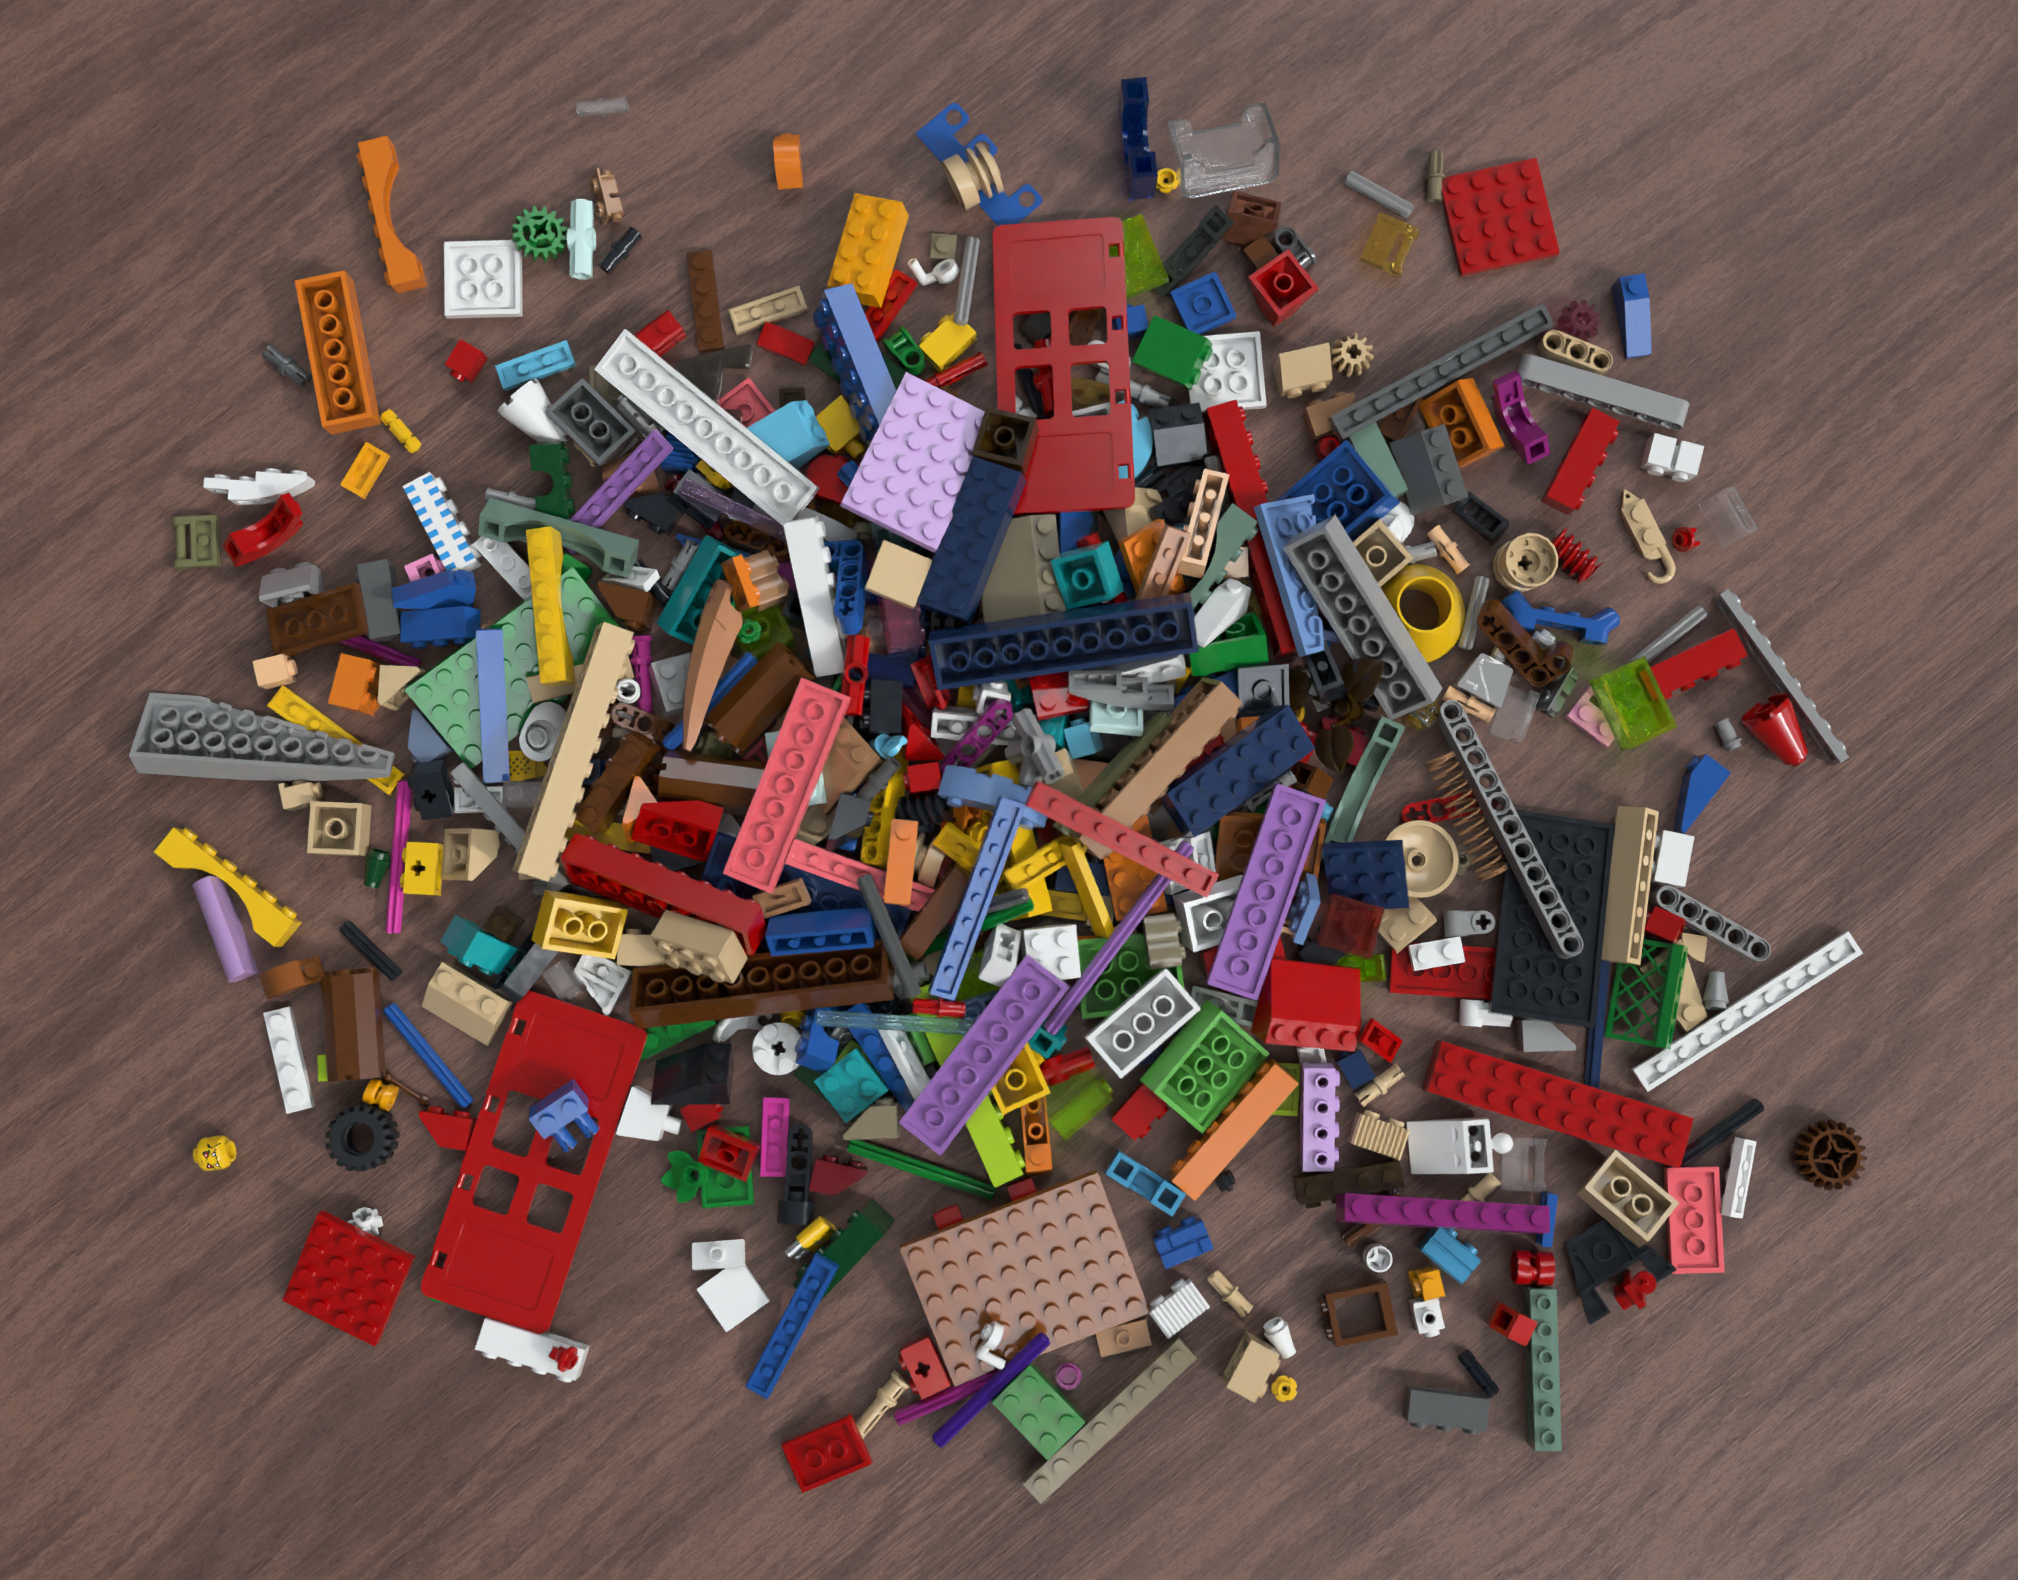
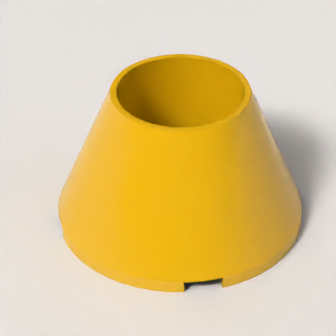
(1451, 607)

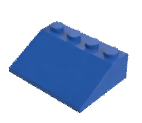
(1345, 488)

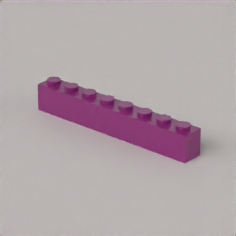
(1442, 1213)

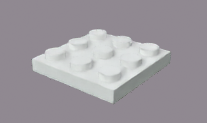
(482, 279)
(1232, 373)

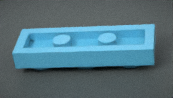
(535, 365)

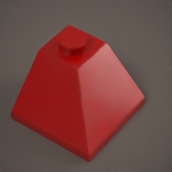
(1281, 287)

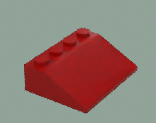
(1309, 1005)

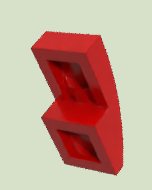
(785, 343)

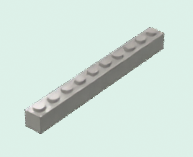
(499, 815)

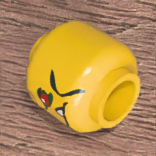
(214, 1153)

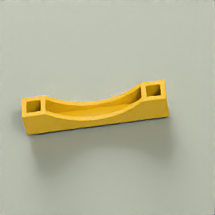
(545, 567)
(268, 918)

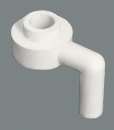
(944, 272)
(991, 1337)

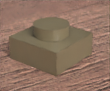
(943, 247)

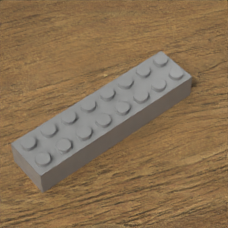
(1362, 615)

